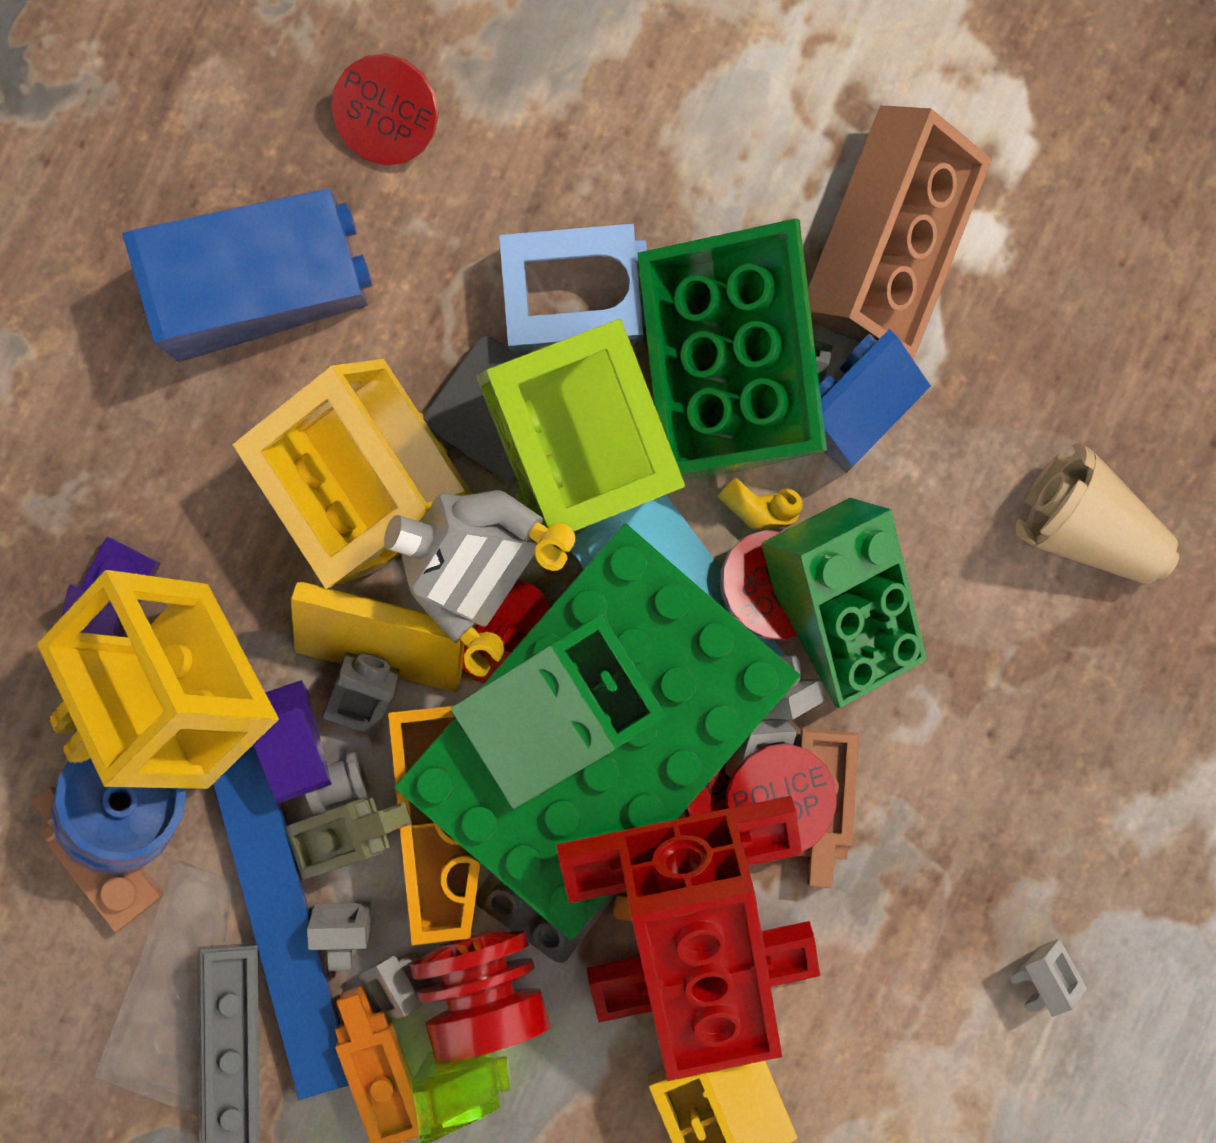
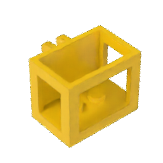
(346, 463)
(166, 700)

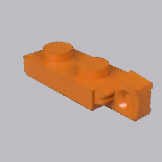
(375, 1069)

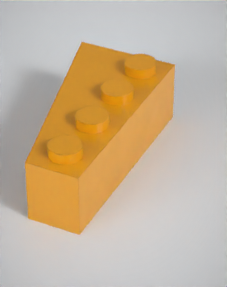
(437, 869)

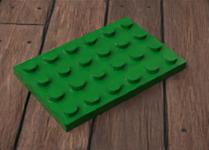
(702, 670)

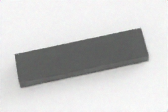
(228, 1043)

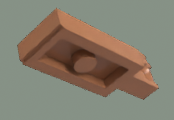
(840, 755)
(115, 896)

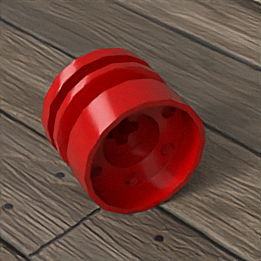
(480, 996)

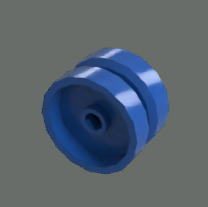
(110, 838)

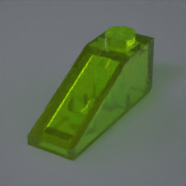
(458, 1092)

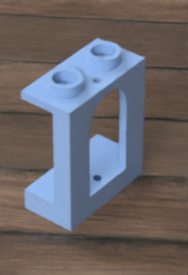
(544, 330)

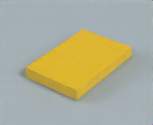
(338, 622)

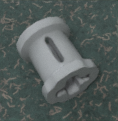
(347, 782)

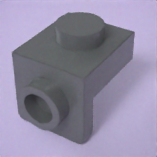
(361, 692)

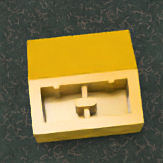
(723, 1106)

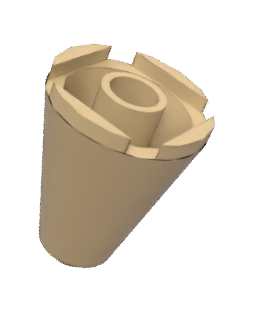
(1096, 520)

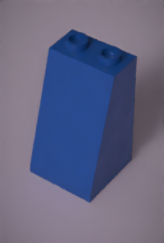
(246, 272)

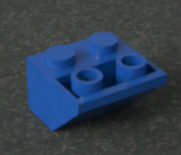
(870, 397)

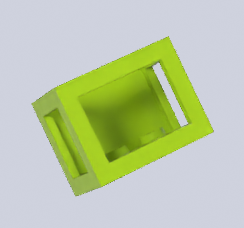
(581, 428)

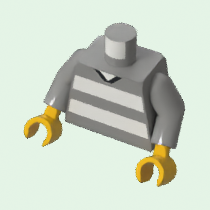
(468, 560)

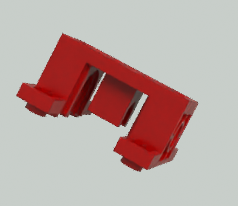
(697, 932)

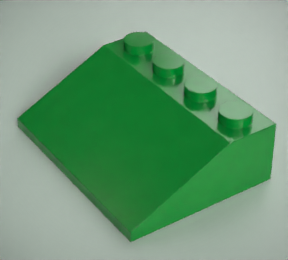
(733, 349)

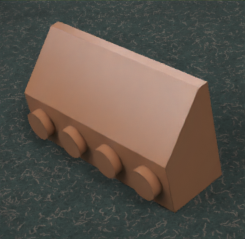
(897, 227)

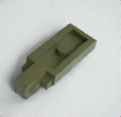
(343, 836)

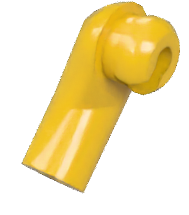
(763, 511)

